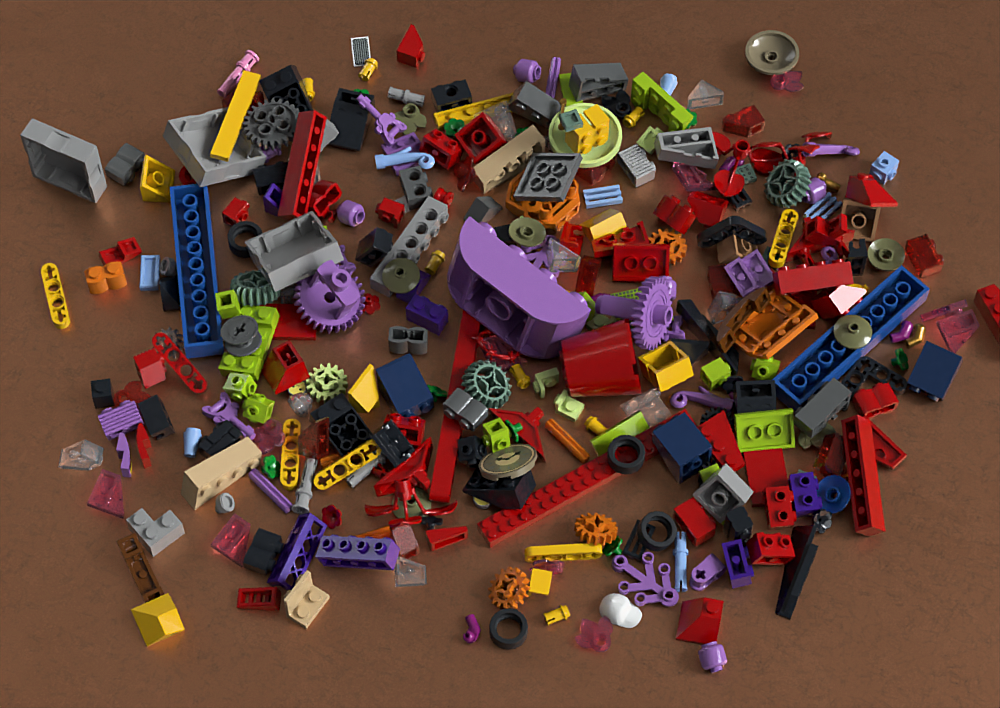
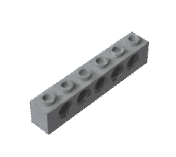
(430, 209)

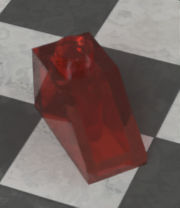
(588, 275)
(315, 440)

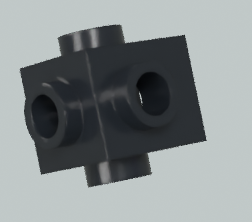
(471, 451)

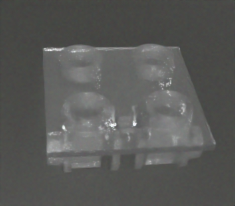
(502, 118)
(649, 405)

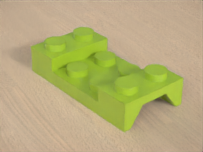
(650, 95)
(252, 364)

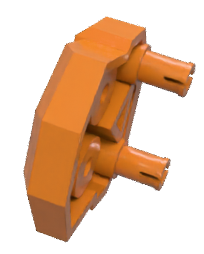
(549, 214)

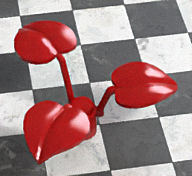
(806, 148)
(731, 184)
(404, 493)

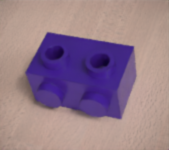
(427, 314)
(804, 489)
(736, 562)

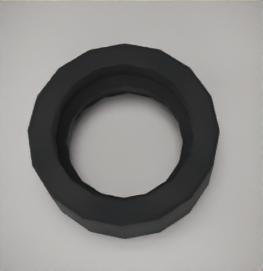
(237, 229)
(626, 468)
(668, 523)
(508, 614)

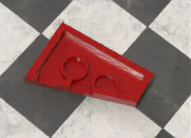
(604, 245)
(724, 445)
(886, 451)

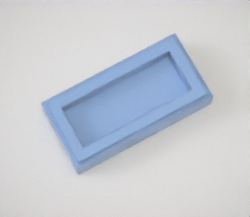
(149, 273)

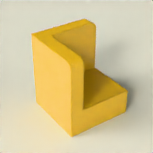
(539, 582)

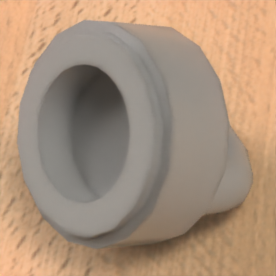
(168, 267)
(224, 503)

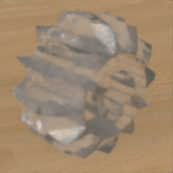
(175, 337)

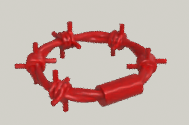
(490, 352)

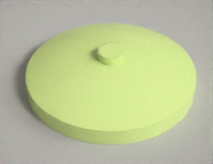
(597, 155)

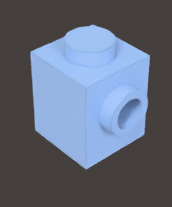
(884, 168)

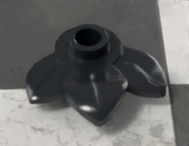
(617, 103)

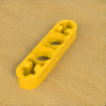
(783, 238)
(55, 295)
(290, 454)
(348, 465)
(563, 552)

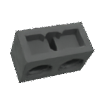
(413, 188)

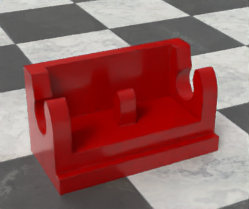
(570, 239)

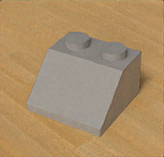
(723, 492)

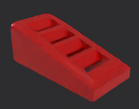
(445, 536)
(271, 594)

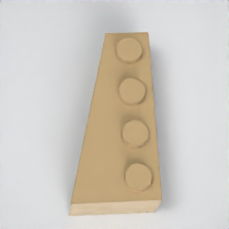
(508, 160)

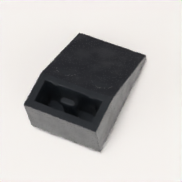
(287, 86)
(350, 119)
(754, 396)
(345, 425)
(504, 493)

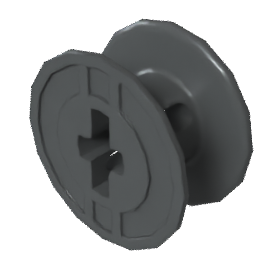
(241, 335)

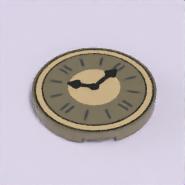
(508, 462)

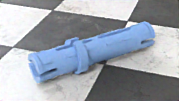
(680, 553)

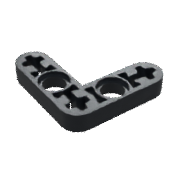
(732, 226)
(870, 373)

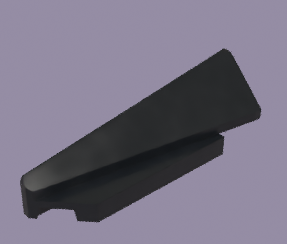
(705, 331)
(797, 569)

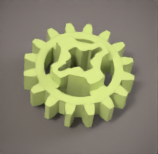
(324, 375)

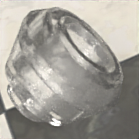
(300, 403)

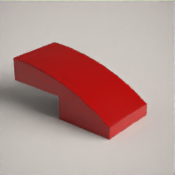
(123, 252)
(143, 443)

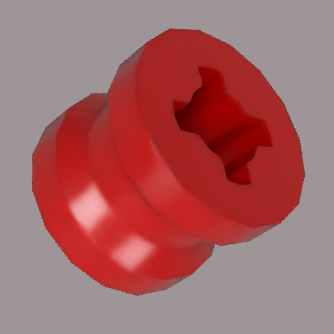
(443, 196)

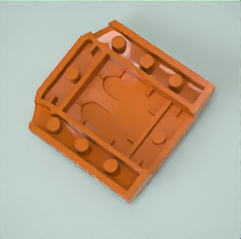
(774, 327)

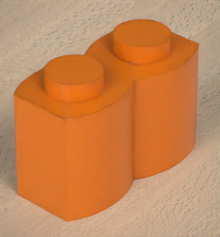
(107, 277)

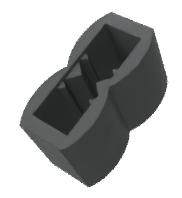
(125, 164)
(408, 340)
(465, 410)

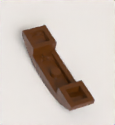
(754, 301)
(139, 568)

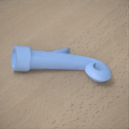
(404, 157)

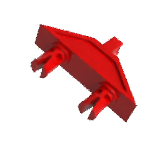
(803, 248)
(529, 422)
(414, 468)

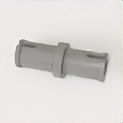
(406, 96)

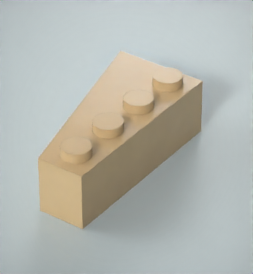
(219, 472)

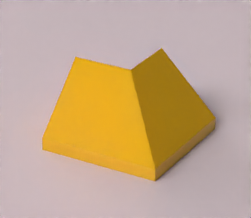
(364, 392)
(157, 619)

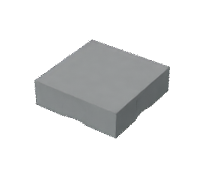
(193, 140)
(64, 160)
(293, 250)

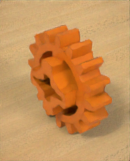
(675, 243)
(595, 529)
(509, 588)

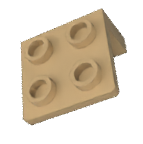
(304, 600)

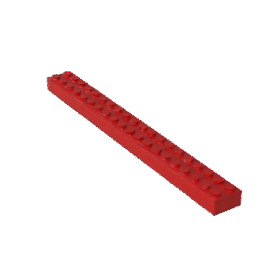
(564, 490)

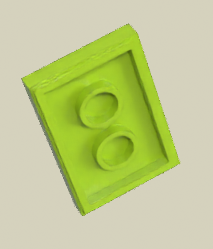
(765, 430)

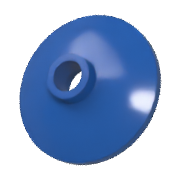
(828, 488)

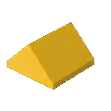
(156, 180)
(604, 223)

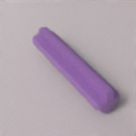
(553, 76)
(270, 490)

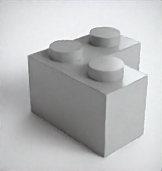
(155, 534)

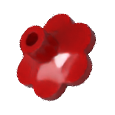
(371, 304)
(331, 516)

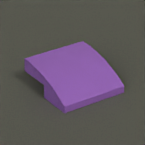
(400, 144)
(750, 273)

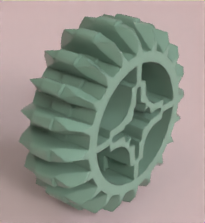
(783, 180)
(253, 289)
(492, 383)

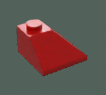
(868, 192)
(707, 207)
(699, 620)

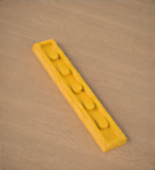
(467, 112)
(235, 116)

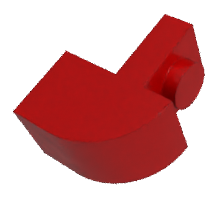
(826, 232)

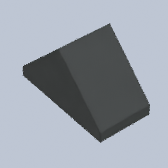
(483, 209)

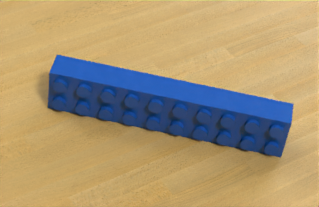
(196, 270)
(827, 359)

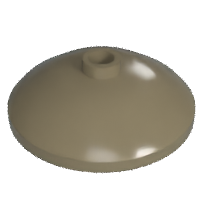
(772, 52)

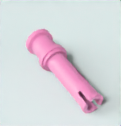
(245, 64)

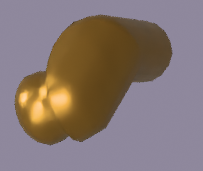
(831, 185)
(919, 335)

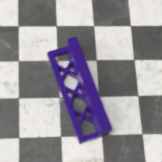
(293, 546)

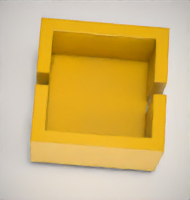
(584, 138)
(665, 366)

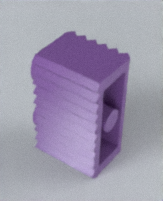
(120, 419)

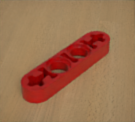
(179, 363)

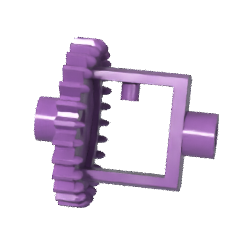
(337, 287)
(649, 313)

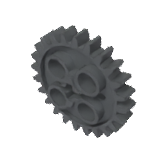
(271, 124)

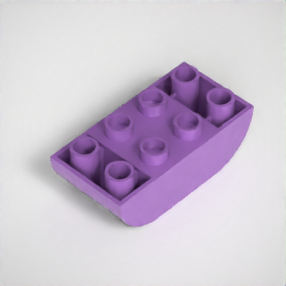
(512, 294)

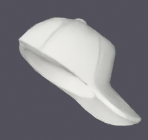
(620, 610)

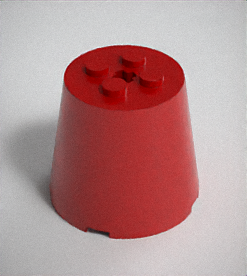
(601, 362)

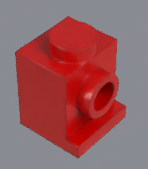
(390, 211)
(235, 212)

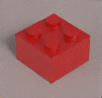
(481, 137)

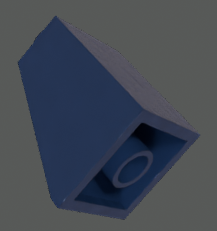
(934, 371)
(404, 387)
(682, 447)

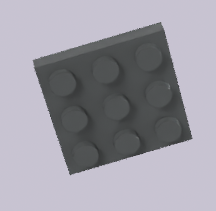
(548, 177)

